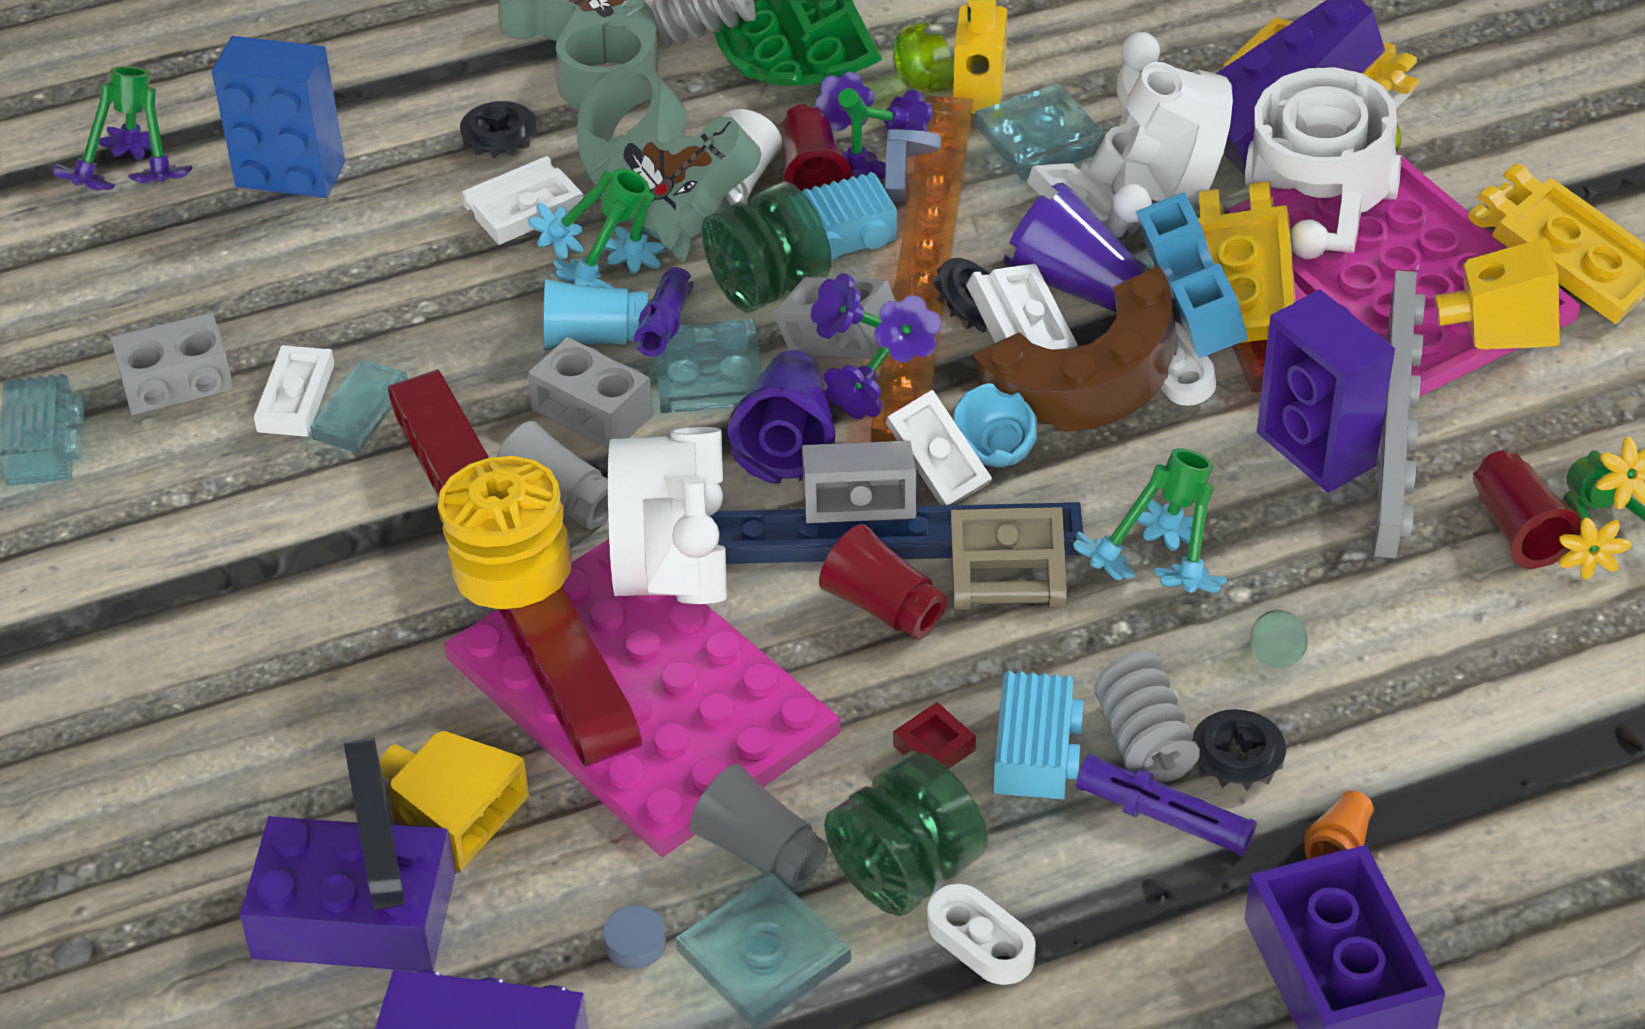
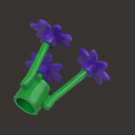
(129, 92)

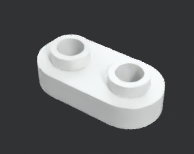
(1189, 378)
(985, 936)

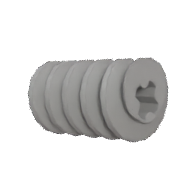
(683, 17)
(1146, 717)

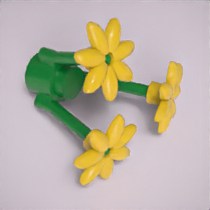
(1599, 483)

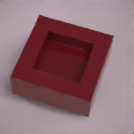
(935, 734)

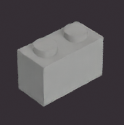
(859, 481)

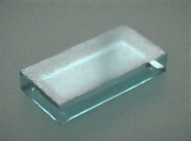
(357, 407)

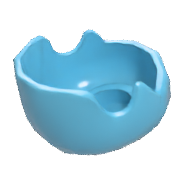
(996, 425)

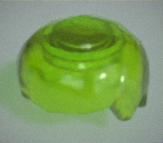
(923, 60)

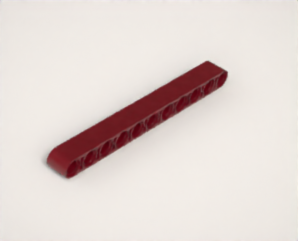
(548, 631)

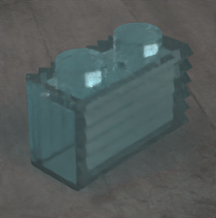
(39, 430)

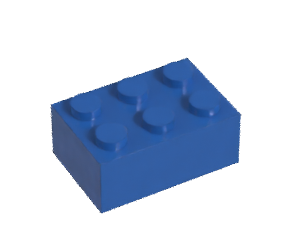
(279, 116)

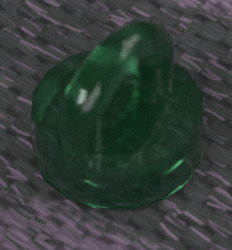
(1279, 638)

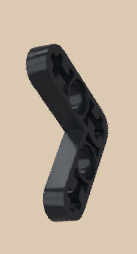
(374, 824)

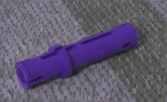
(661, 317)
(1143, 795)

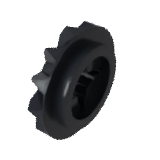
(496, 117)
(950, 283)
(1256, 737)

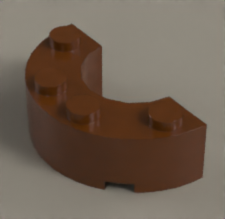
(1098, 380)

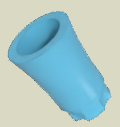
(590, 314)

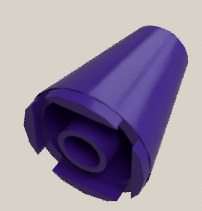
(1072, 248)
(779, 416)

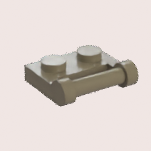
(1008, 541)

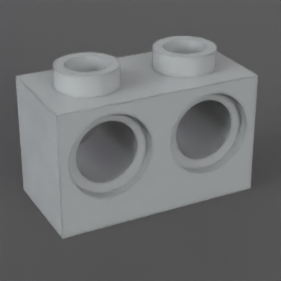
(801, 333)
(172, 363)
(590, 393)

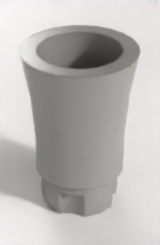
(580, 484)

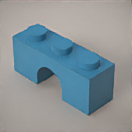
(1196, 284)

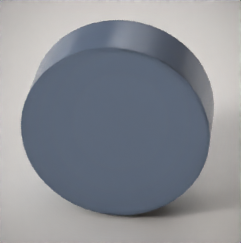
(634, 936)

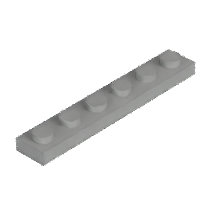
(1399, 430)

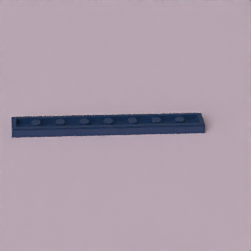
(786, 536)

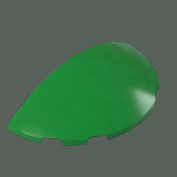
(799, 42)

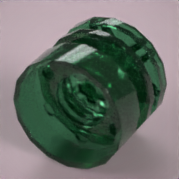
(765, 246)
(906, 833)

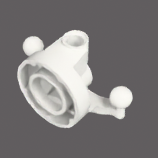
(1167, 133)
(1326, 138)
(661, 516)

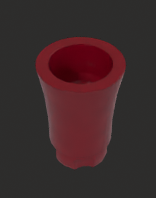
(811, 149)
(1525, 510)
(881, 583)

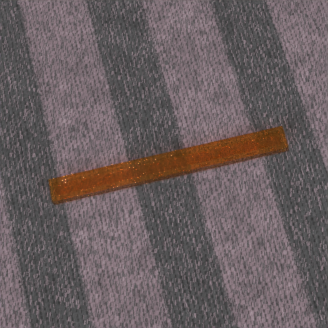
(925, 247)

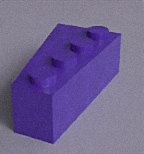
(1328, 36)

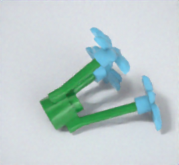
(622, 196)
(1183, 482)

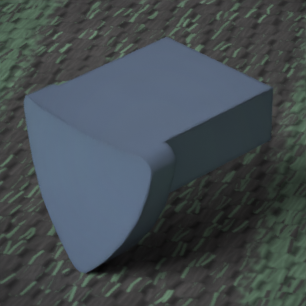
(899, 146)

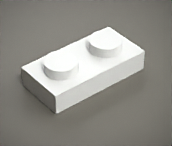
(294, 390)
(939, 450)

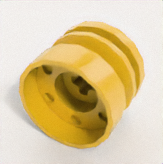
(505, 532)

